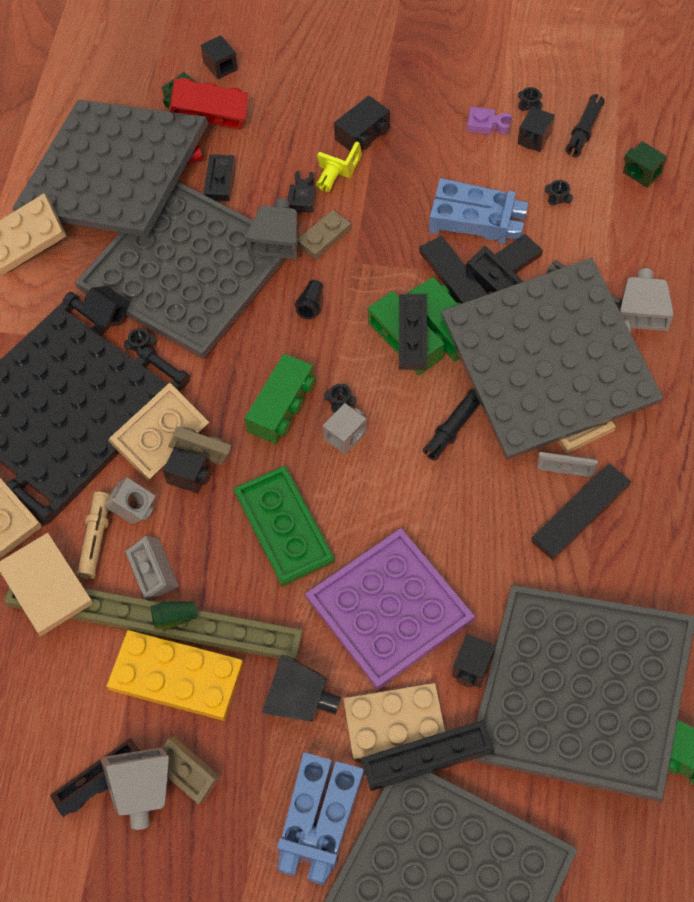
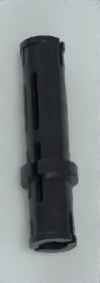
(582, 132)
(447, 432)

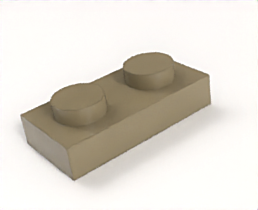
(324, 235)
(211, 447)
(189, 771)

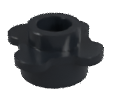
(530, 98)
(558, 192)
(139, 335)
(337, 391)

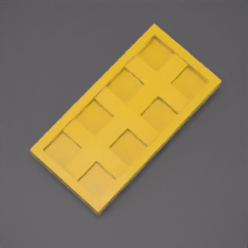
(175, 675)

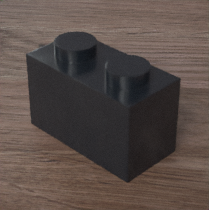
(362, 124)

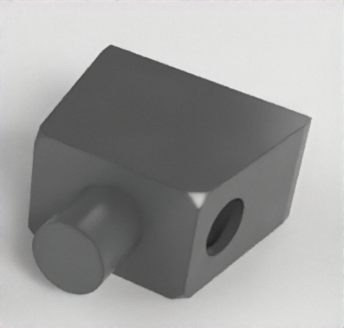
(274, 231)

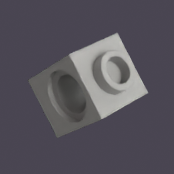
(345, 428)
(119, 504)

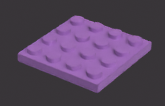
(389, 608)

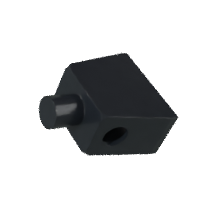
(299, 692)

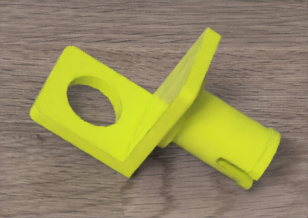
(334, 167)

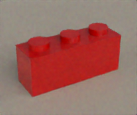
(217, 104)

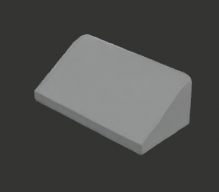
(566, 464)
(151, 568)

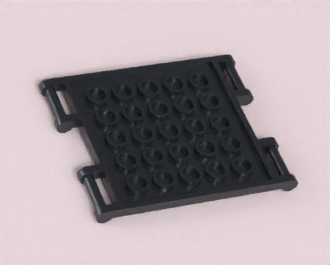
(64, 400)

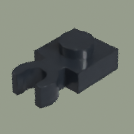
(302, 194)

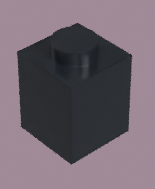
(219, 57)
(536, 129)
(105, 306)
(186, 470)
(473, 661)

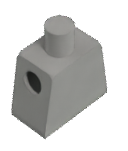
(647, 302)
(137, 783)

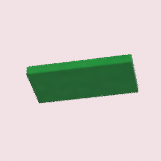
(283, 526)

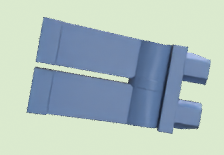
(476, 211)
(323, 842)

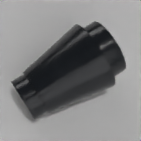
(310, 300)

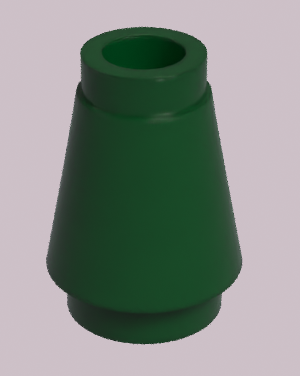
(172, 613)

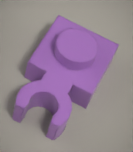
(484, 120)

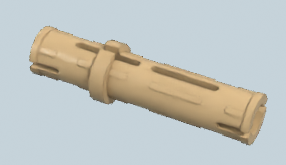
(94, 534)

